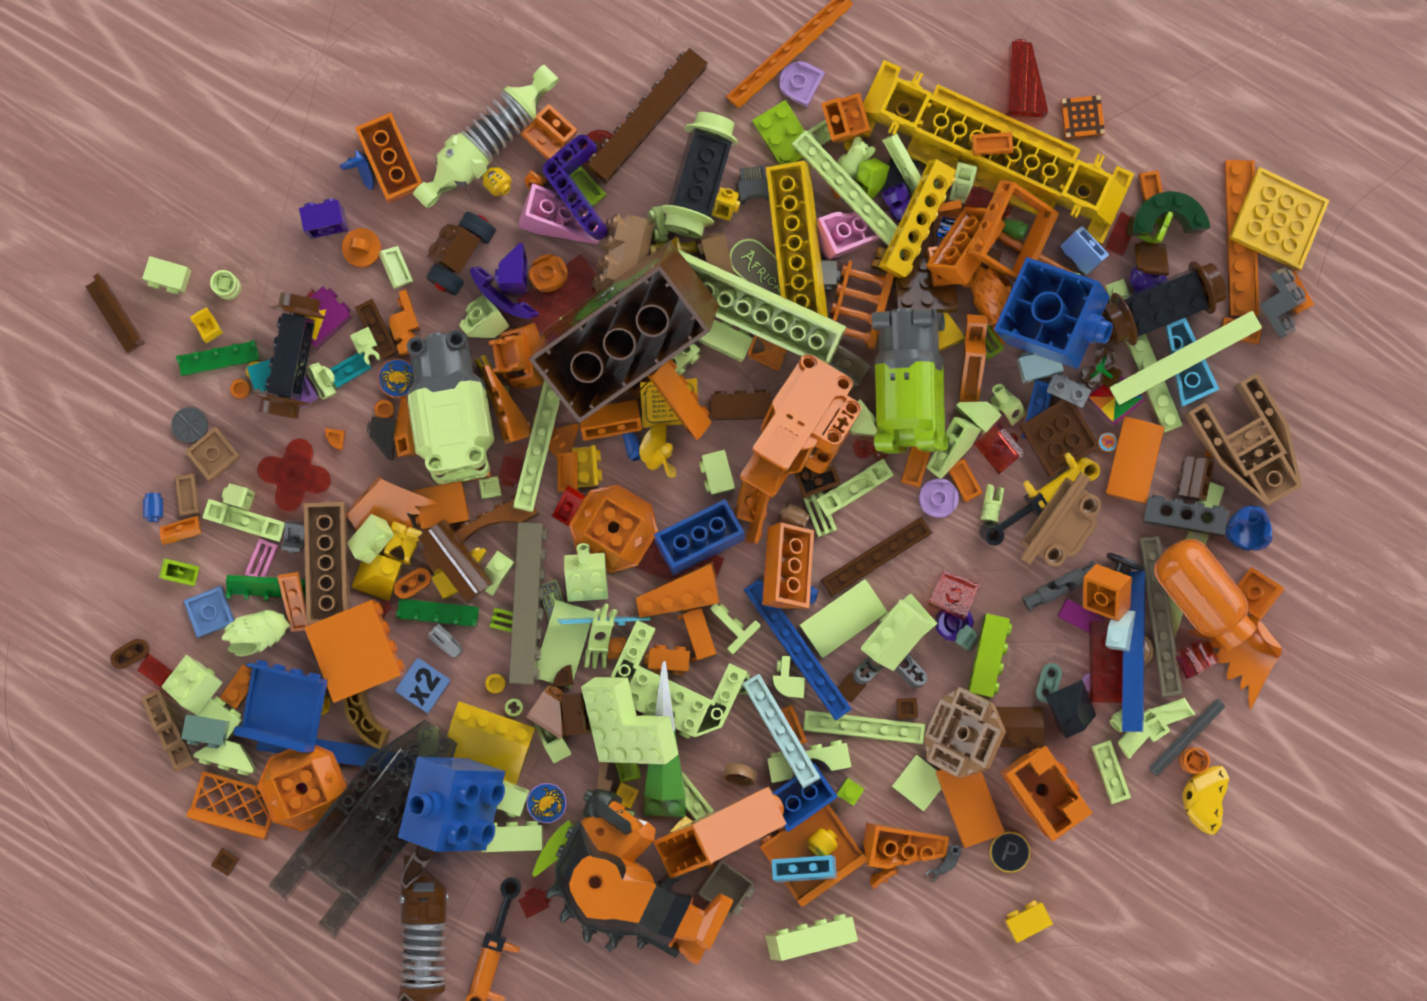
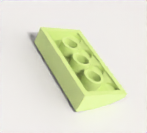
(843, 618)

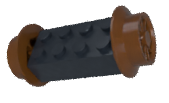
(1165, 302)
(290, 355)

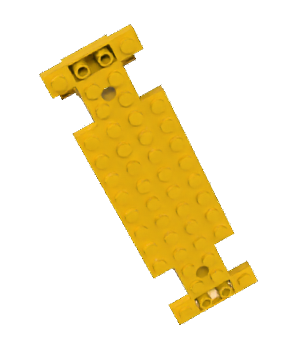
(1039, 162)

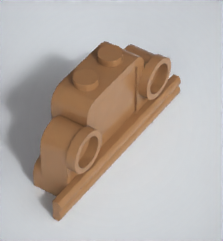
(1063, 523)

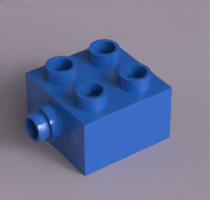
(1054, 313)
(452, 804)

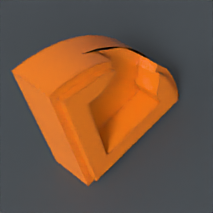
(335, 438)

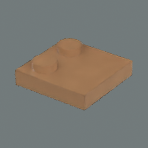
(213, 454)

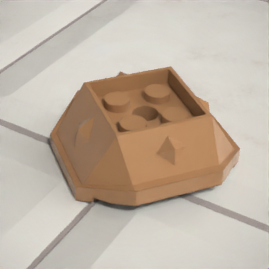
(947, 739)

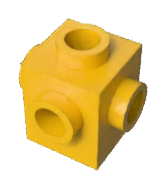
(726, 204)

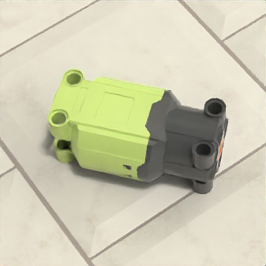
(448, 408)

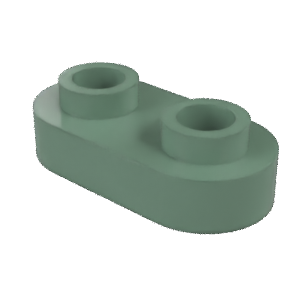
(1047, 682)

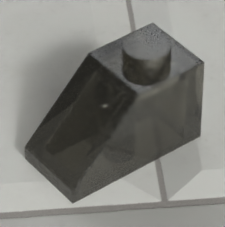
(382, 434)

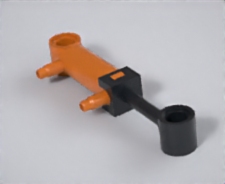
(492, 949)

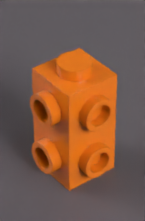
(676, 660)

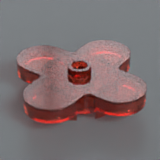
(309, 477)

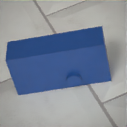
(699, 537)

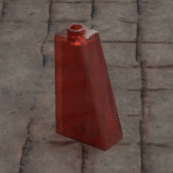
(1024, 86)

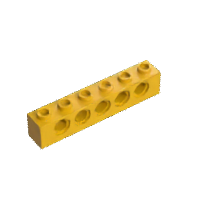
(891, 260)

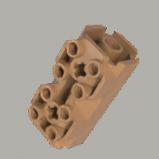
(623, 248)

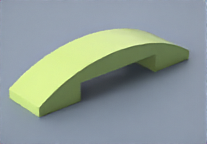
(855, 488)
(244, 520)

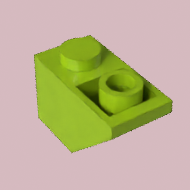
(872, 176)

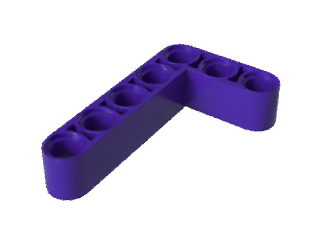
(571, 190)

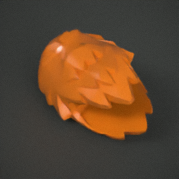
(990, 293)

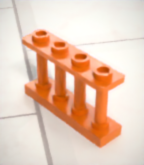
(879, 300)

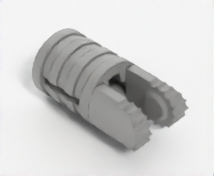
(445, 641)

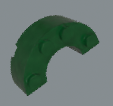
(1184, 209)

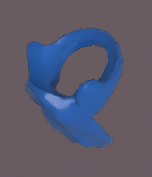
(364, 167)

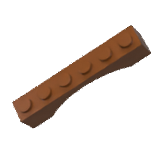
(503, 513)

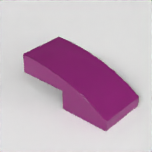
(1077, 615)

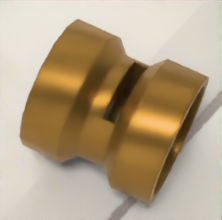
(879, 253)

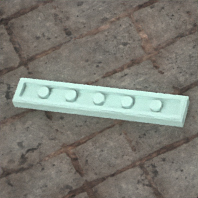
(781, 731)

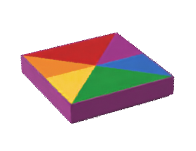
(1106, 403)

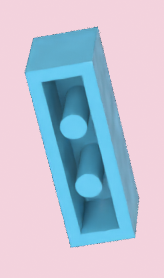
(804, 868)

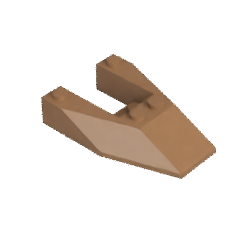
(1258, 453)

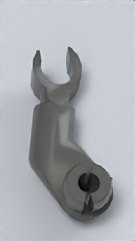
(949, 863)

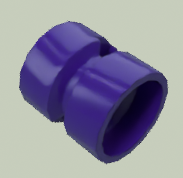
(898, 199)

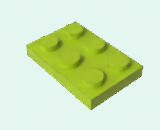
(779, 130)

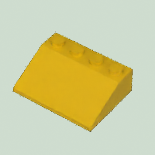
(491, 739)

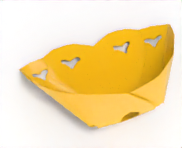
(1206, 798)

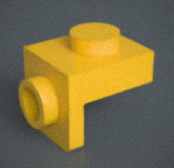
(206, 324)

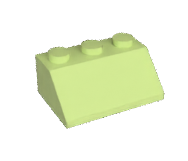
(895, 636)

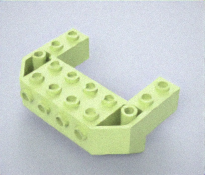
(691, 711)

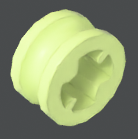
(519, 703)

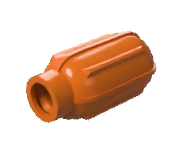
(1205, 592)

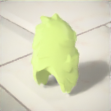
(255, 632)

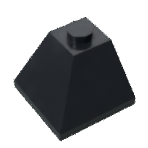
(1071, 708)

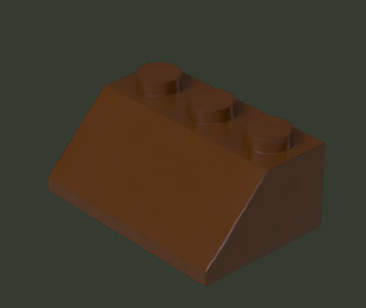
(1023, 726)

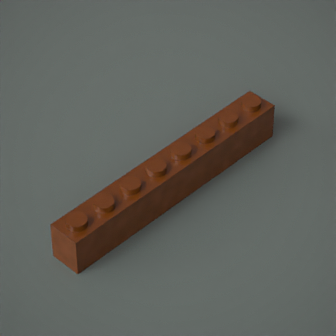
(647, 115)

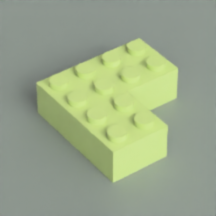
(619, 732)

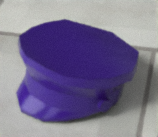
(949, 625)

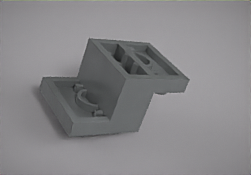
(1283, 302)

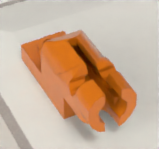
(404, 323)

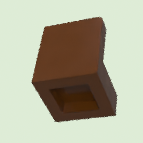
(850, 688)

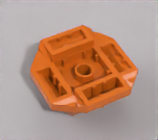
(619, 506)
(281, 792)

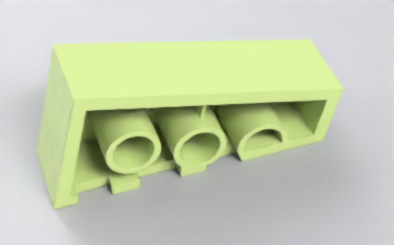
(811, 938)

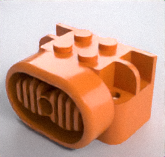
(1058, 805)

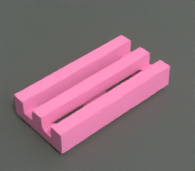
(263, 556)

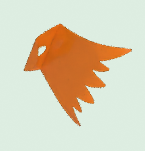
(386, 502)
(1250, 659)

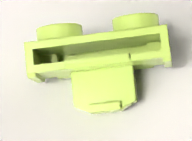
(657, 217)
(322, 379)

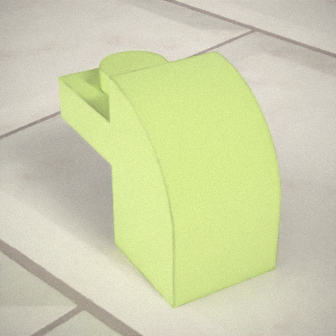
(788, 685)

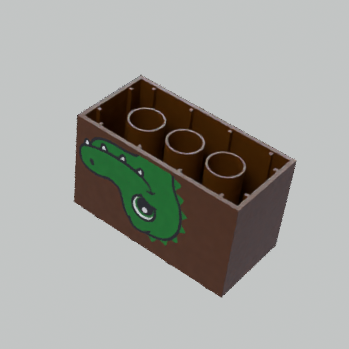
(625, 332)

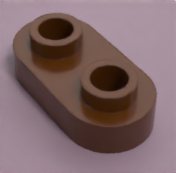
(130, 652)

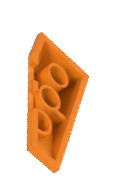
(509, 417)
(896, 846)

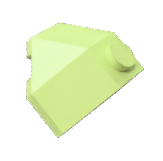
(483, 319)
(864, 423)

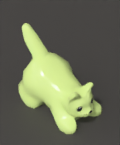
(857, 153)

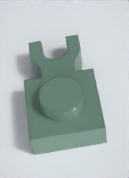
(966, 638)

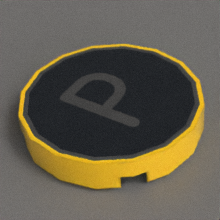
(1009, 852)

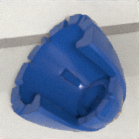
(1249, 528)

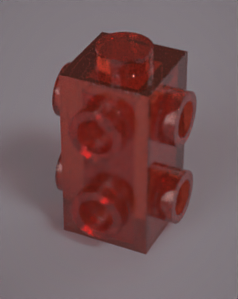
(982, 197)

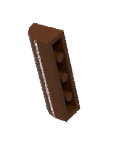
(455, 560)

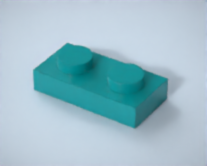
(349, 369)

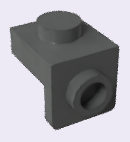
(293, 537)

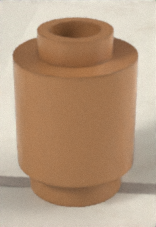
(794, 515)

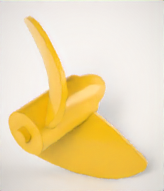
(656, 451)

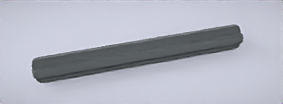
(1187, 737)

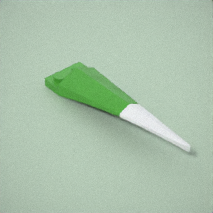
(664, 782)

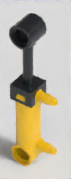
(1039, 499)

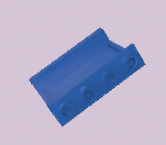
(283, 707)

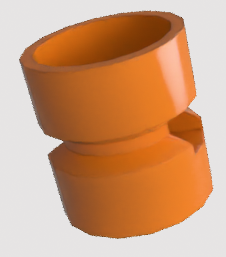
(1194, 760)

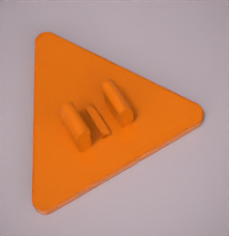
(563, 439)

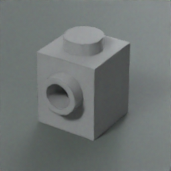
(830, 274)

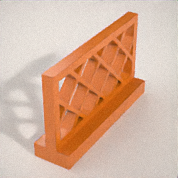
(224, 821)

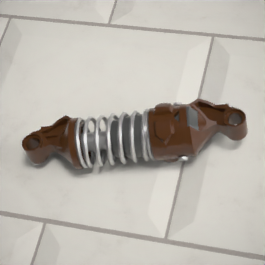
(424, 918)

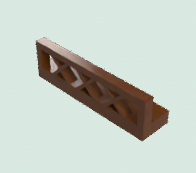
(114, 314)

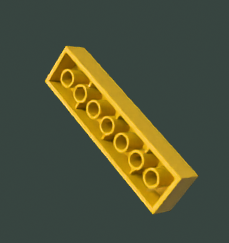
(796, 235)

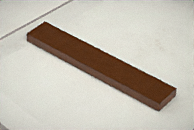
(876, 556)

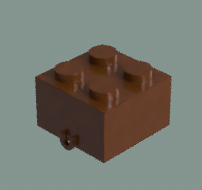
(575, 715)

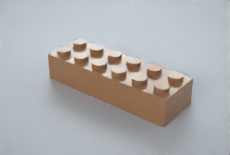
(326, 560)

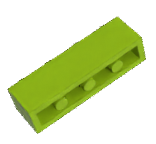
(989, 655)

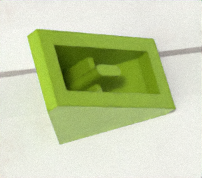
(179, 572)

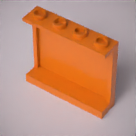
(355, 650)
(795, 844)

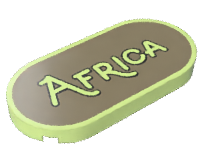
(755, 264)

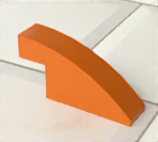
(973, 358)

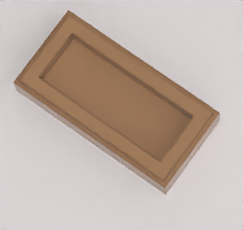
(187, 495)

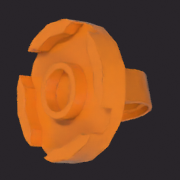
(361, 247)

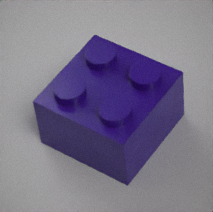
(323, 218)

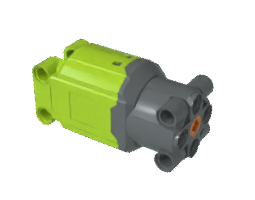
(909, 381)

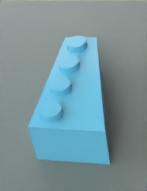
(1198, 379)

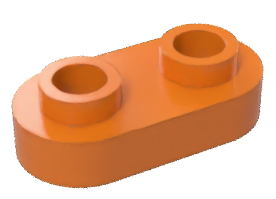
(414, 585)

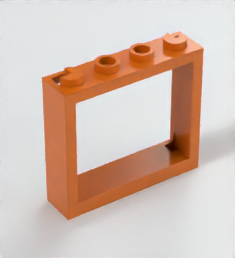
(1035, 240)

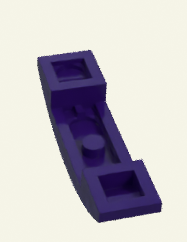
(484, 280)

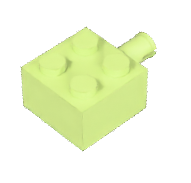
(585, 575)

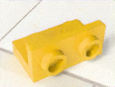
(588, 467)

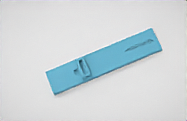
(619, 620)

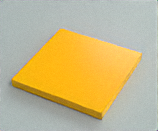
(1279, 219)

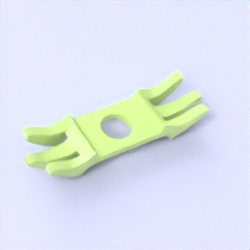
(597, 646)

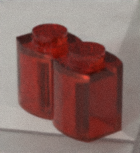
(1197, 658)

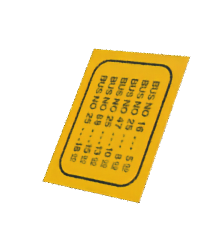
(655, 408)

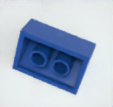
(803, 803)

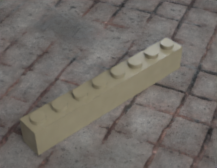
(527, 604)

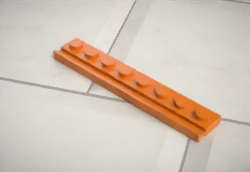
(1241, 260)

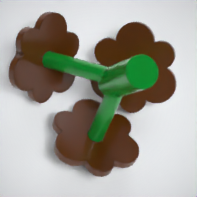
(1103, 358)

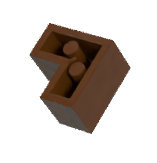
(813, 483)

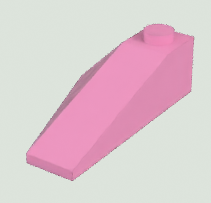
(551, 217)
(844, 233)

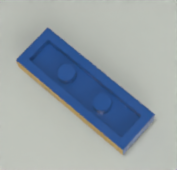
(1038, 401)

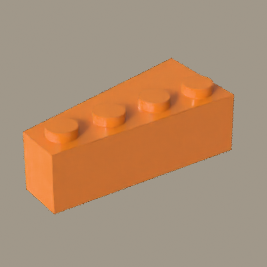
(685, 592)

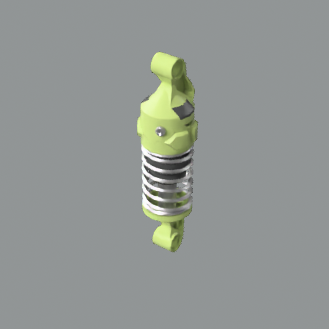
(472, 151)

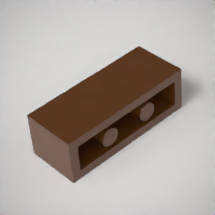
(740, 405)

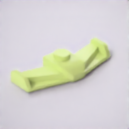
(1155, 725)

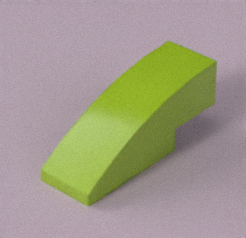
(549, 852)

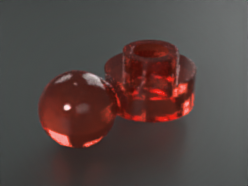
(867, 450)

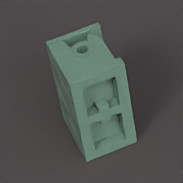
(205, 730)

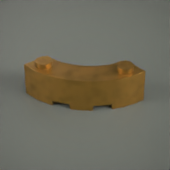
(364, 722)

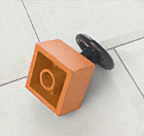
(1109, 590)

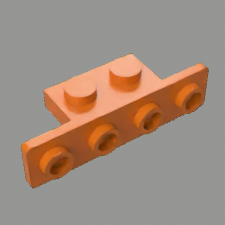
(752, 508)

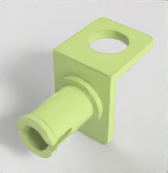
(1007, 403)

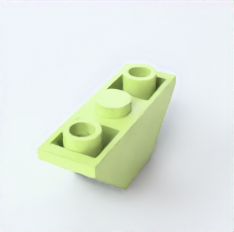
(231, 755)

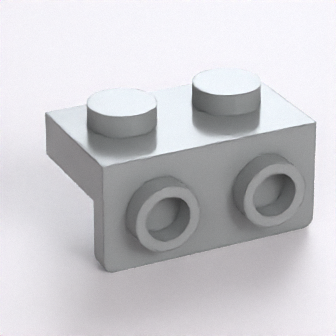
(1068, 390)

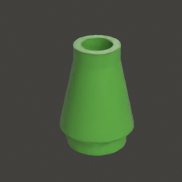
(1015, 228)

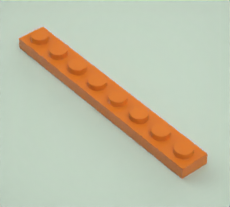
(787, 52)

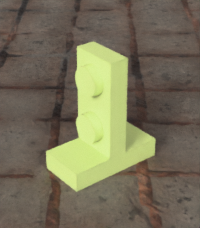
(735, 626)

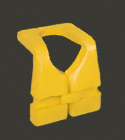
(406, 539)

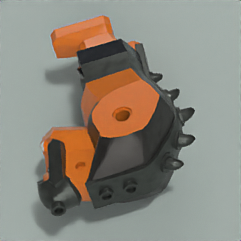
(617, 894)

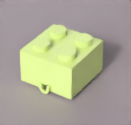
(192, 684)

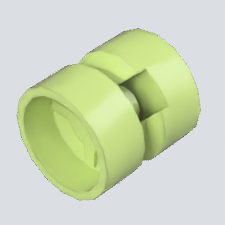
(225, 285)

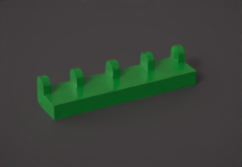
(218, 358)
(255, 586)
(437, 612)

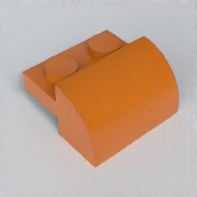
(846, 117)
(549, 132)

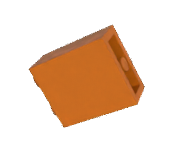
(450, 505)

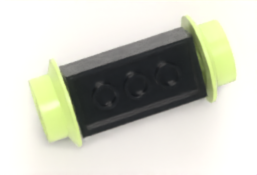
(699, 175)

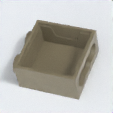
(729, 882)

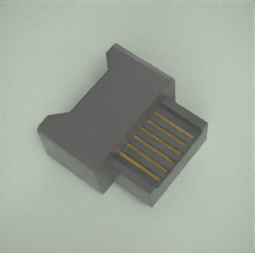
(752, 184)

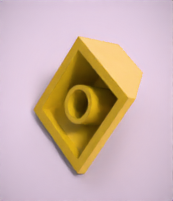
(378, 577)

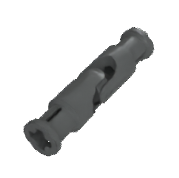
(1064, 584)

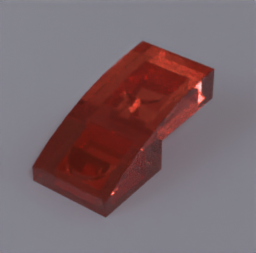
(155, 670)

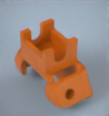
(513, 353)

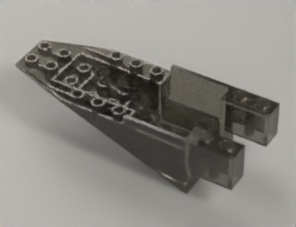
(360, 831)

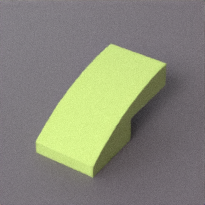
(963, 181)

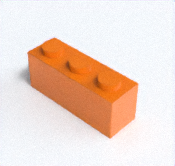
(612, 420)

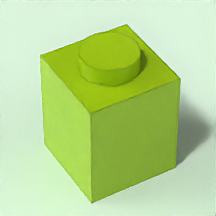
(850, 791)

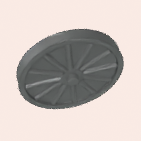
(189, 424)

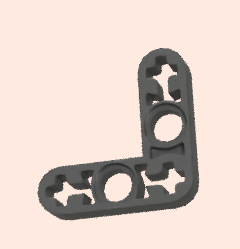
(909, 678)

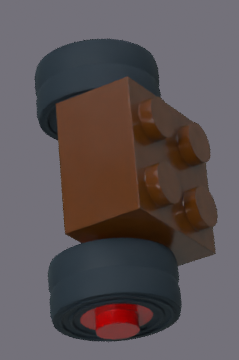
(454, 249)

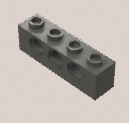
(1217, 513)

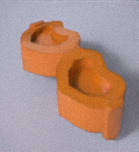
(879, 878)

